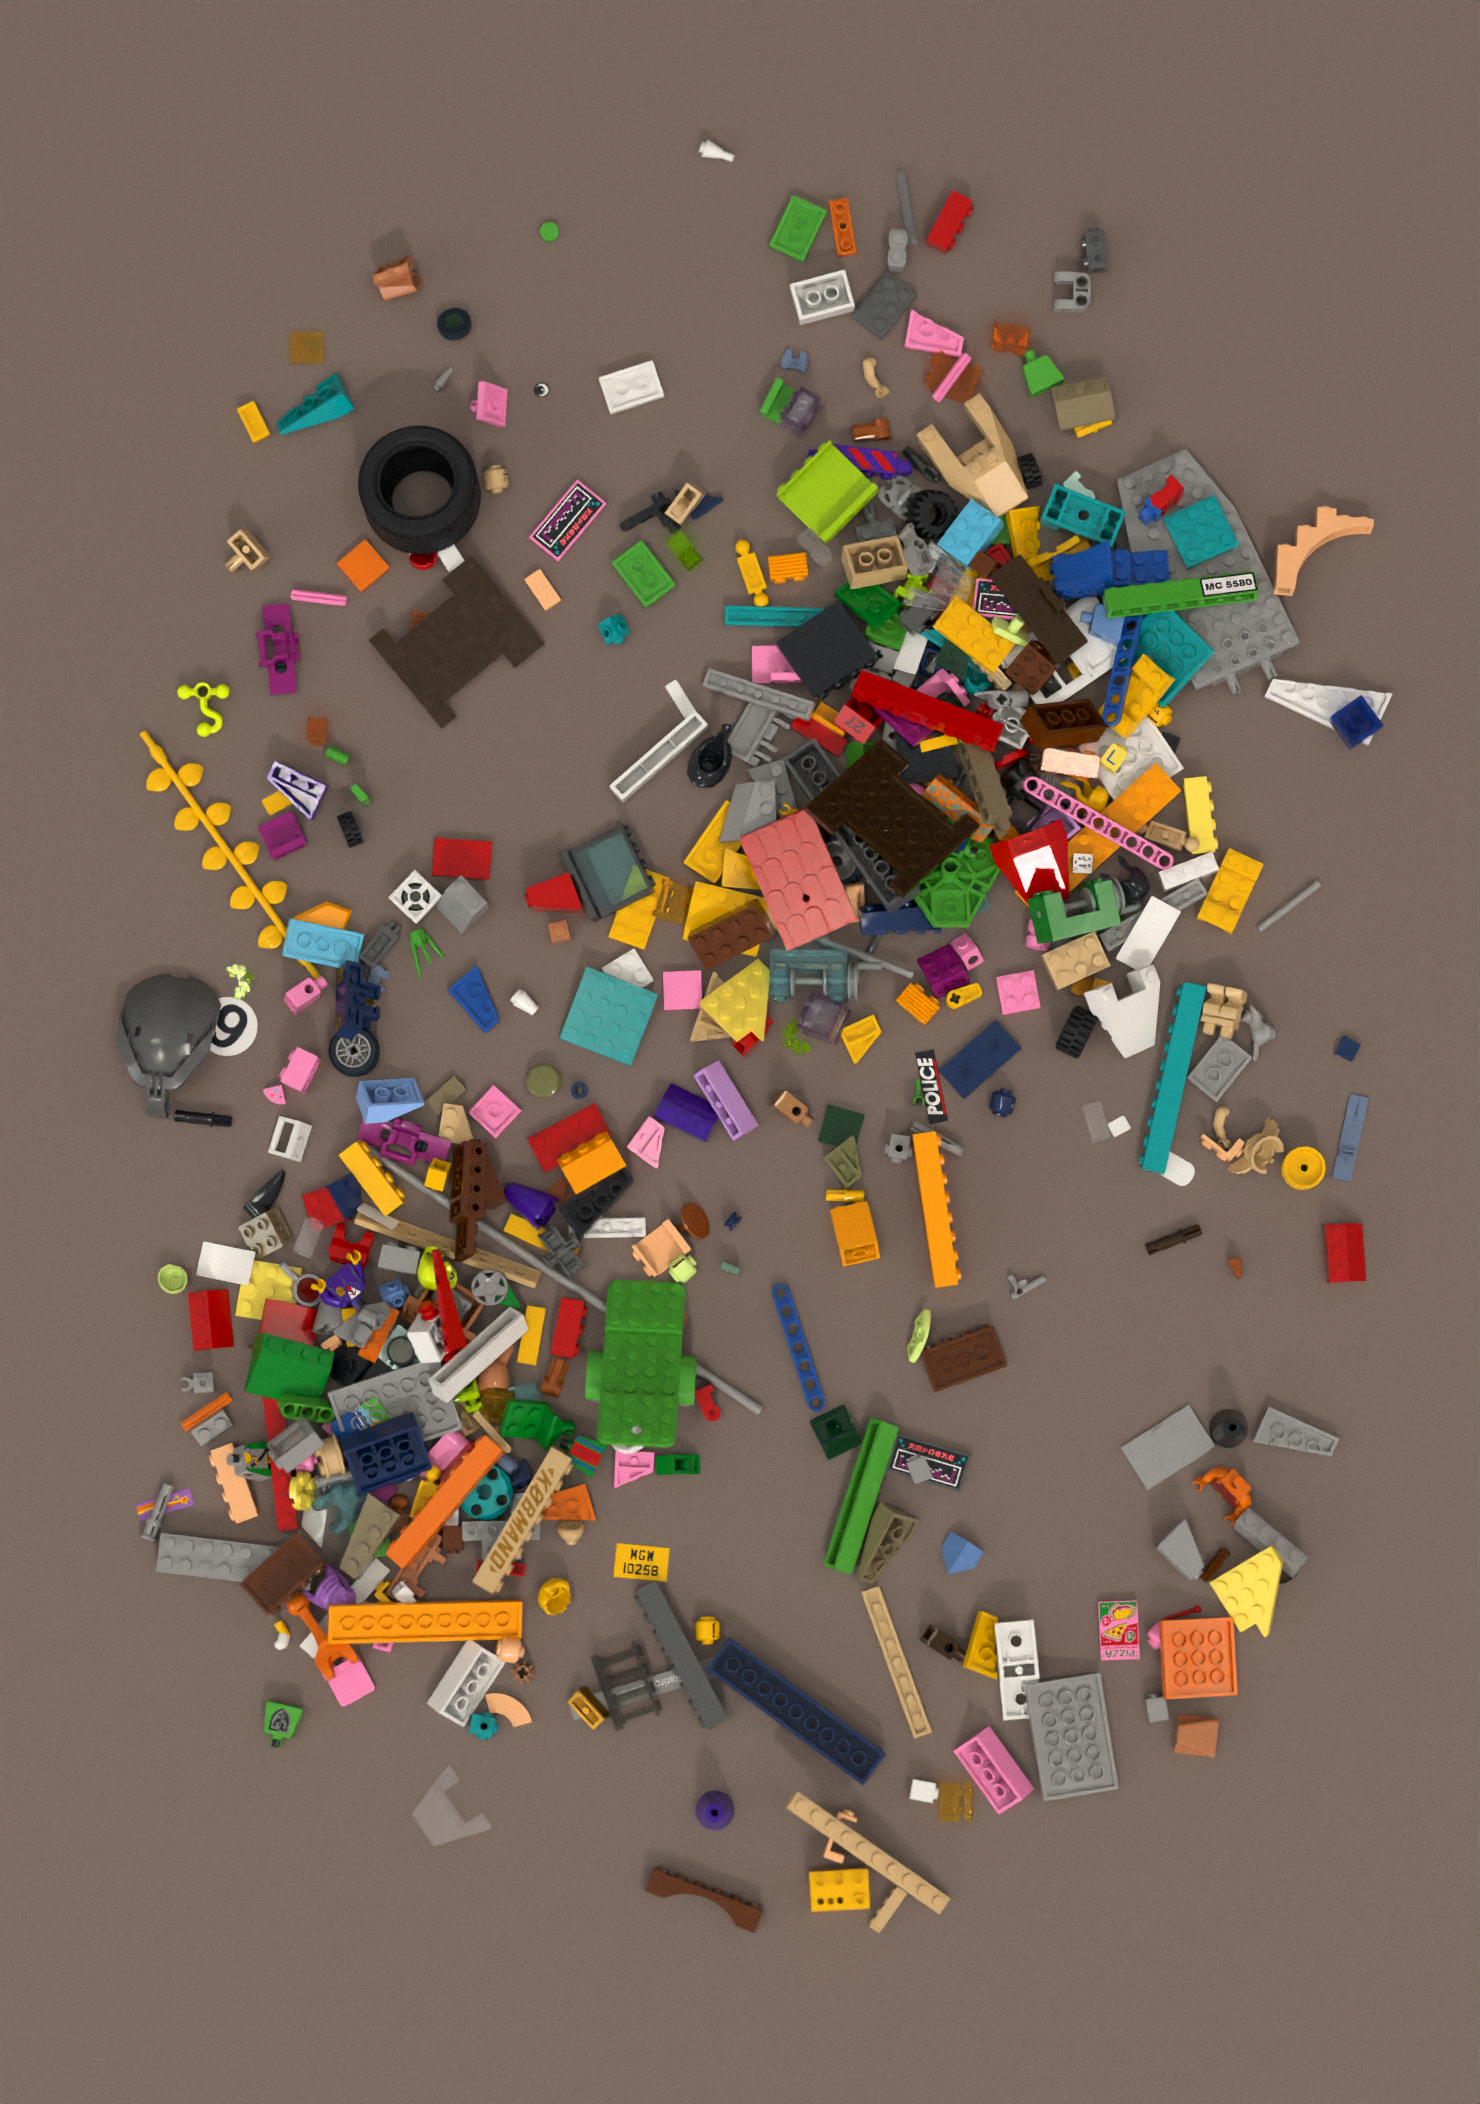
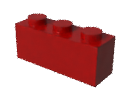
(950, 222)
(568, 1328)

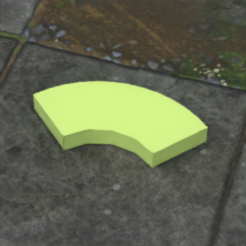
(919, 1336)

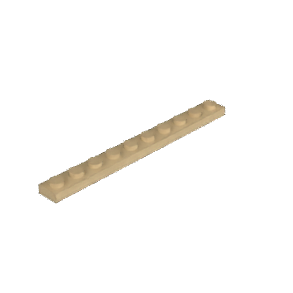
(481, 1259)
(867, 1852)

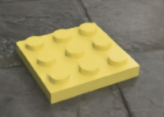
(265, 1282)

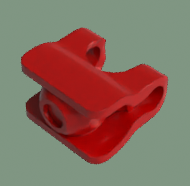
(341, 1247)

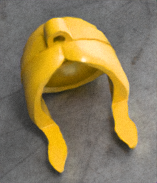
(1094, 799)

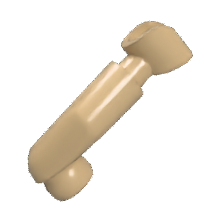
(869, 375)
(1218, 1125)

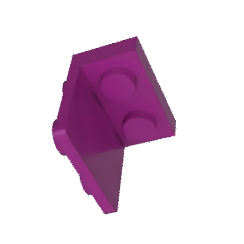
(282, 836)
(943, 970)

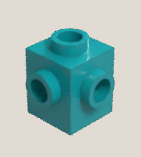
(614, 629)
(476, 1728)

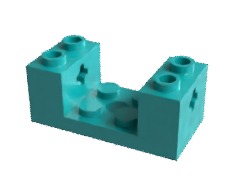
(1063, 512)

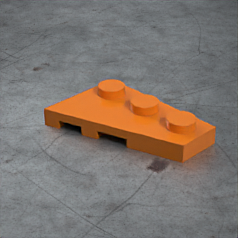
(570, 1505)

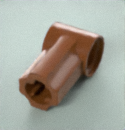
(877, 430)
(553, 1382)

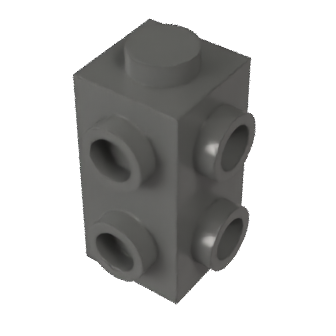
(1095, 251)
(914, 619)

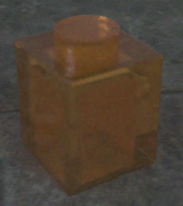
(317, 731)

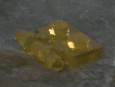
(949, 1802)

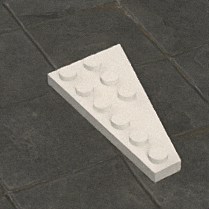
(1321, 701)

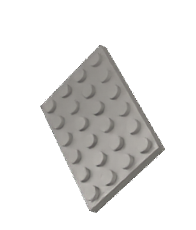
(400, 1393)
(1071, 1736)

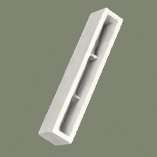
(658, 756)
(478, 1354)

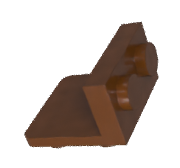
(1032, 667)

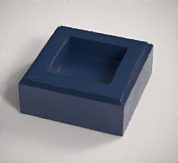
(1347, 1049)

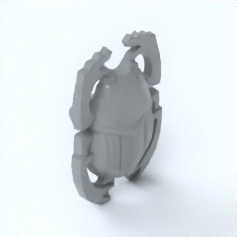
(899, 496)

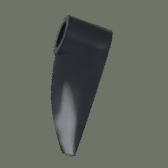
(265, 1196)

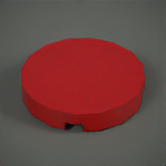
(1010, 759)

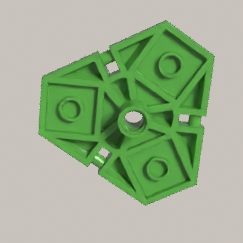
(950, 896)

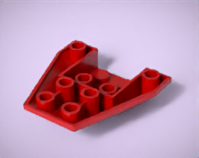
(1035, 860)

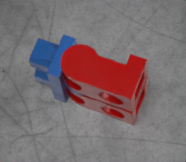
(1161, 501)

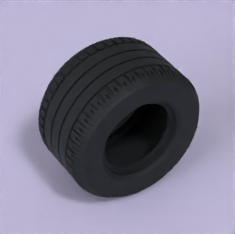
(412, 451)

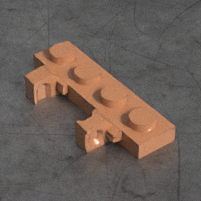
(412, 1573)

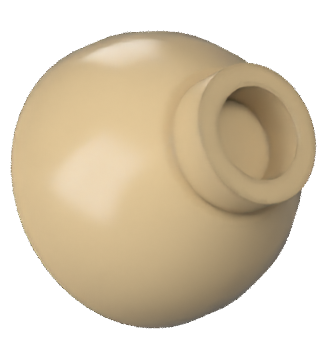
(570, 1531)

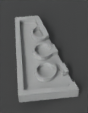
(1287, 1432)

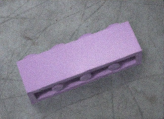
(726, 1100)

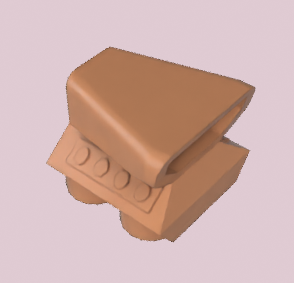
(397, 278)
(1196, 1735)

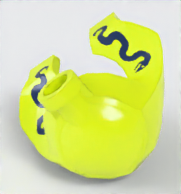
(426, 1270)

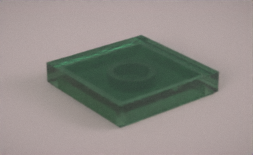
(840, 1125)

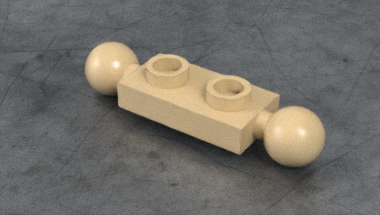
(1168, 836)

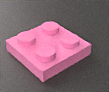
(1018, 992)

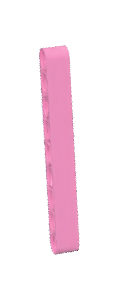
(1106, 826)

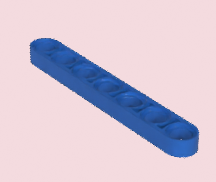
(1125, 671)
(798, 1357)

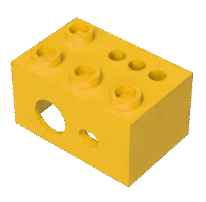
(839, 1889)

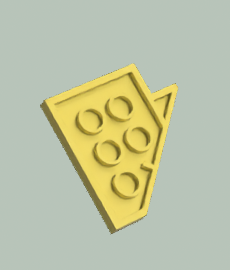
(741, 1002)
(1251, 1590)

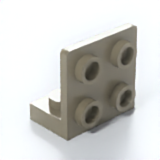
(266, 1233)

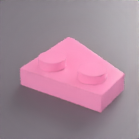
(648, 1141)
(632, 1466)

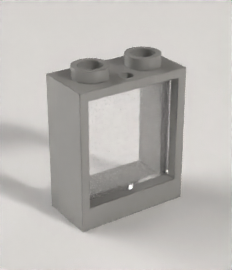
(294, 1445)

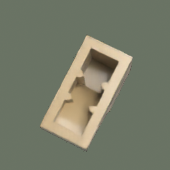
(685, 502)

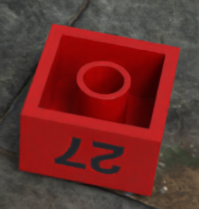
(858, 720)

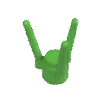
(419, 940)

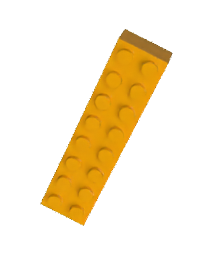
(934, 1207)

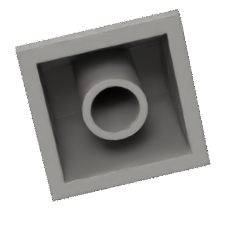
(462, 904)
(1182, 1551)

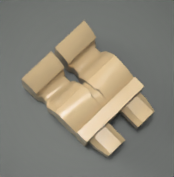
(1221, 1014)

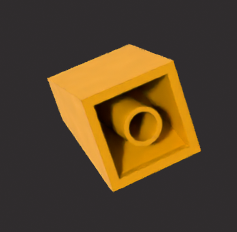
(855, 1233)

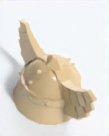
(1259, 1150)

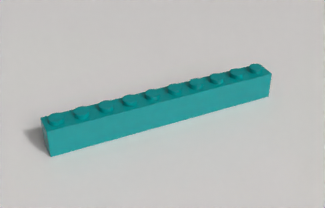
(1173, 1078)

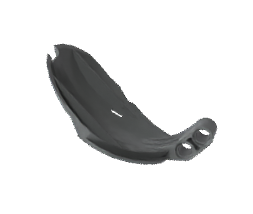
(160, 1055)

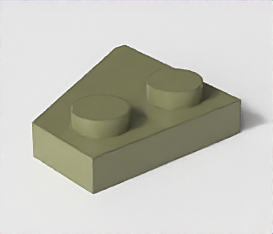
(845, 1161)

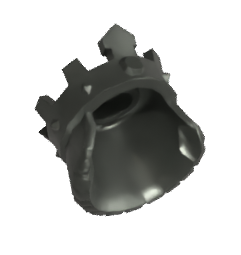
(1013, 778)

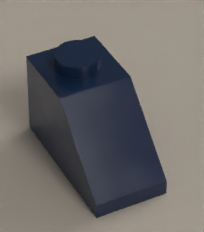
(346, 1194)

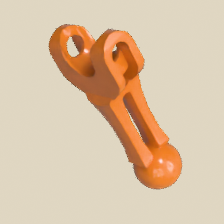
(326, 1652)

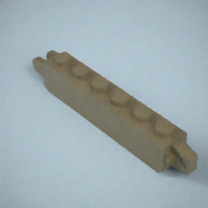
(986, 786)

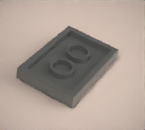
(884, 305)

